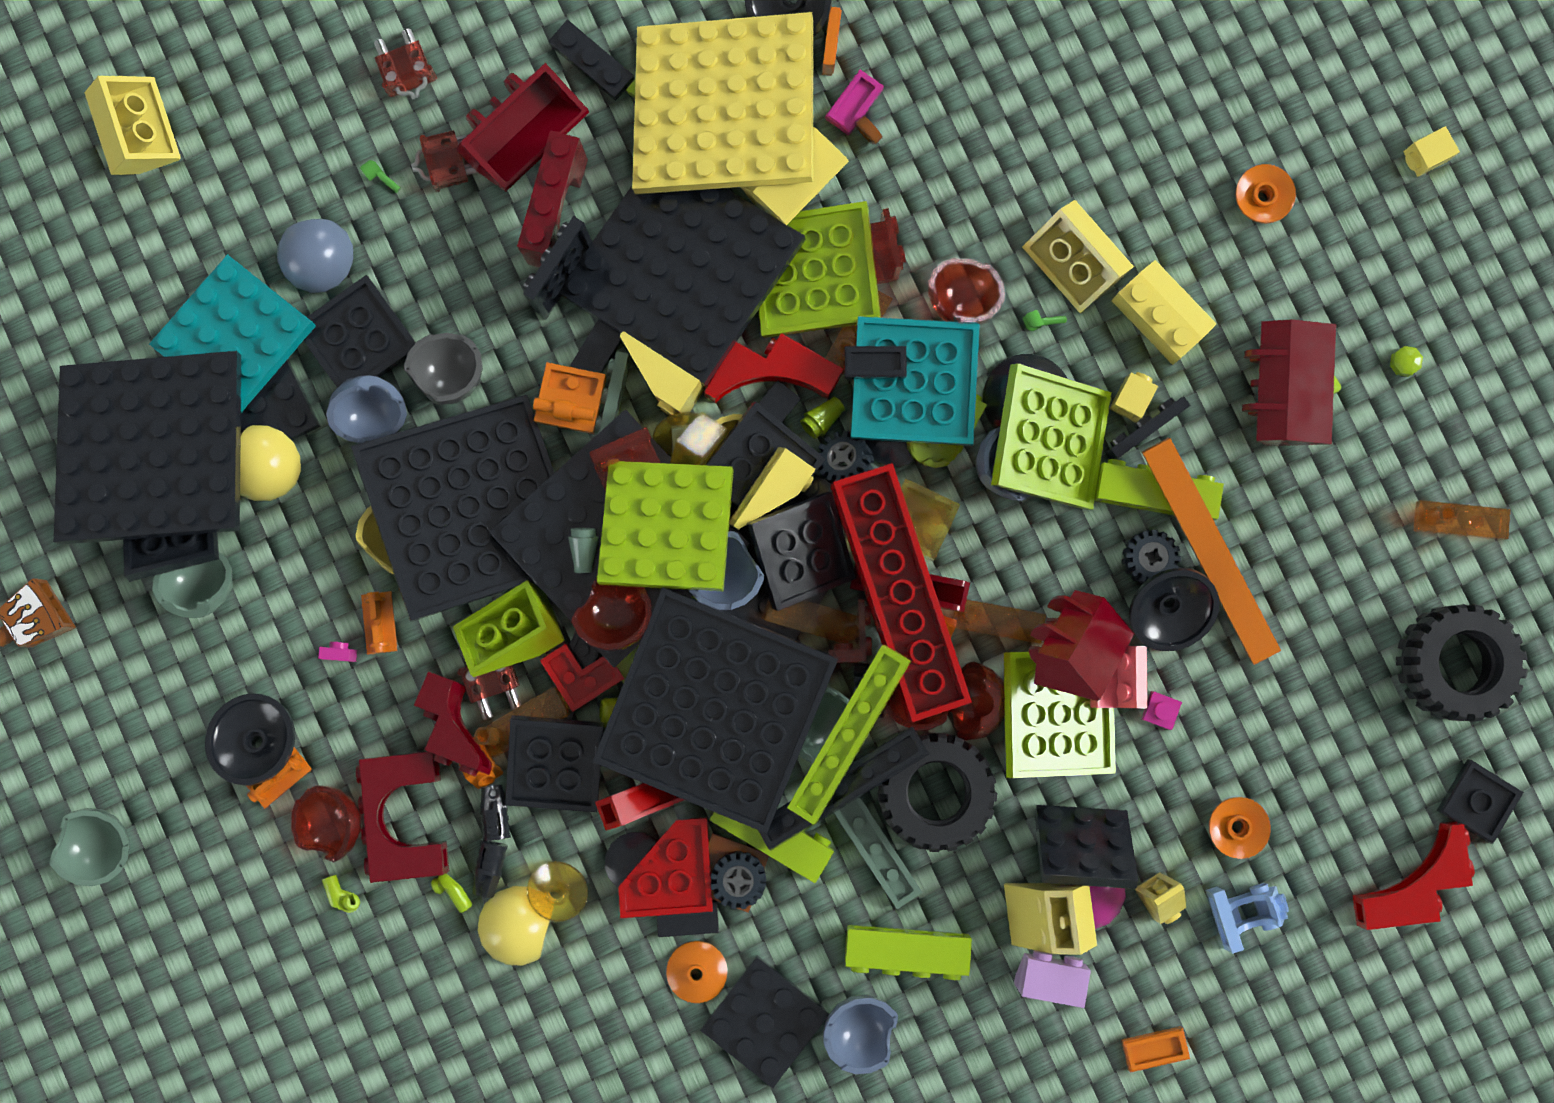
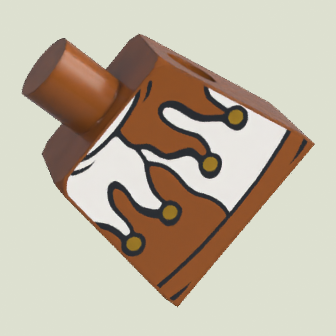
(33, 616)

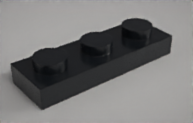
(591, 60)
(1146, 427)

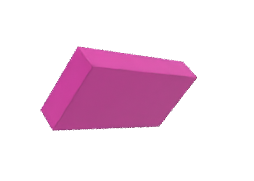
(854, 102)

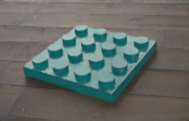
(236, 314)
(940, 387)

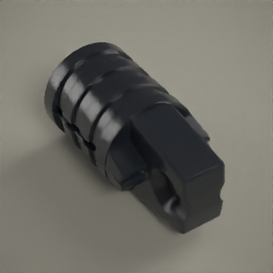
(494, 813)
(488, 868)

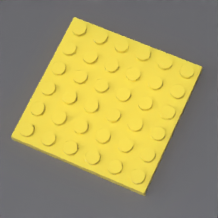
(724, 104)

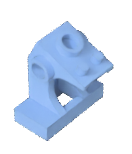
(1269, 904)

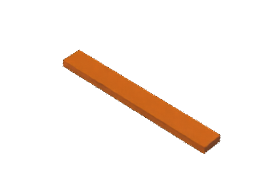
(1211, 550)

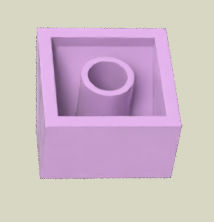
(1053, 979)

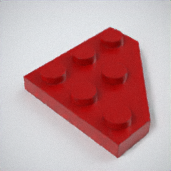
(671, 875)

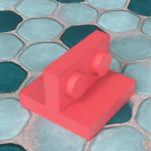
(1128, 682)

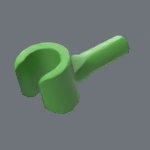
(372, 170)
(1033, 320)

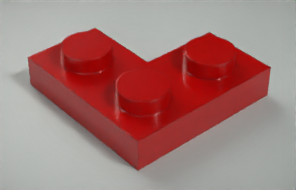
(579, 684)

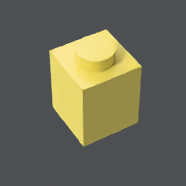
(1431, 151)
(1134, 396)

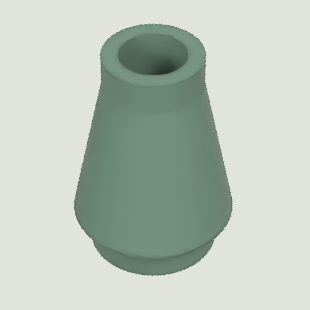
(583, 548)

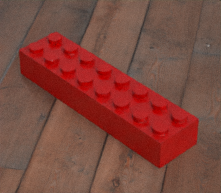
(900, 591)

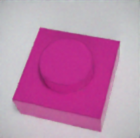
(337, 651)
(1161, 710)

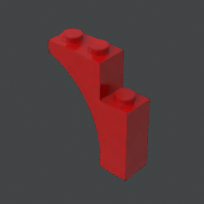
(785, 362)
(633, 804)
(1415, 897)

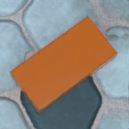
(831, 41)
(1155, 1049)

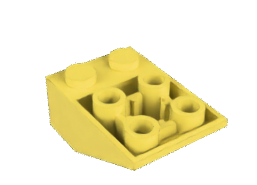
(1051, 917)

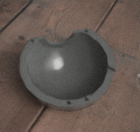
(444, 367)

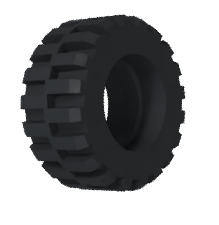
(1500, 663)
(966, 822)

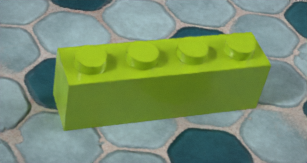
(1140, 490)
(802, 853)
(908, 950)

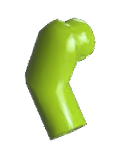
(453, 889)
(340, 898)

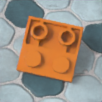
(569, 398)

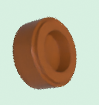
(868, 130)

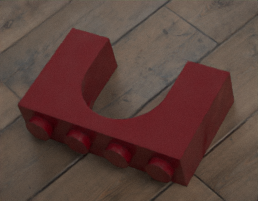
(560, 166)
(387, 856)

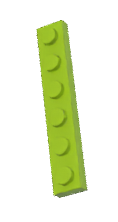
(849, 734)

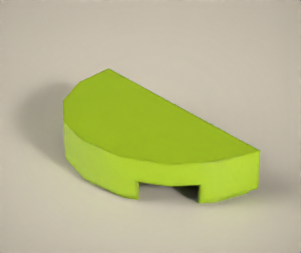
(934, 454)

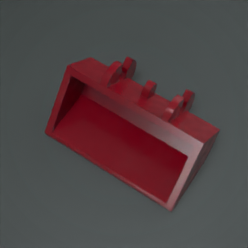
(517, 130)
(1294, 383)
(1080, 645)

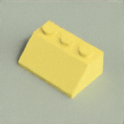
(131, 124)
(787, 200)
(1077, 256)
(1163, 312)

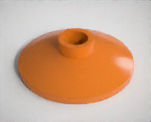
(1274, 184)
(1254, 827)
(696, 956)

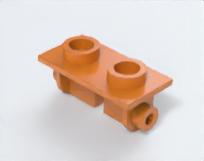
(379, 622)
(272, 789)

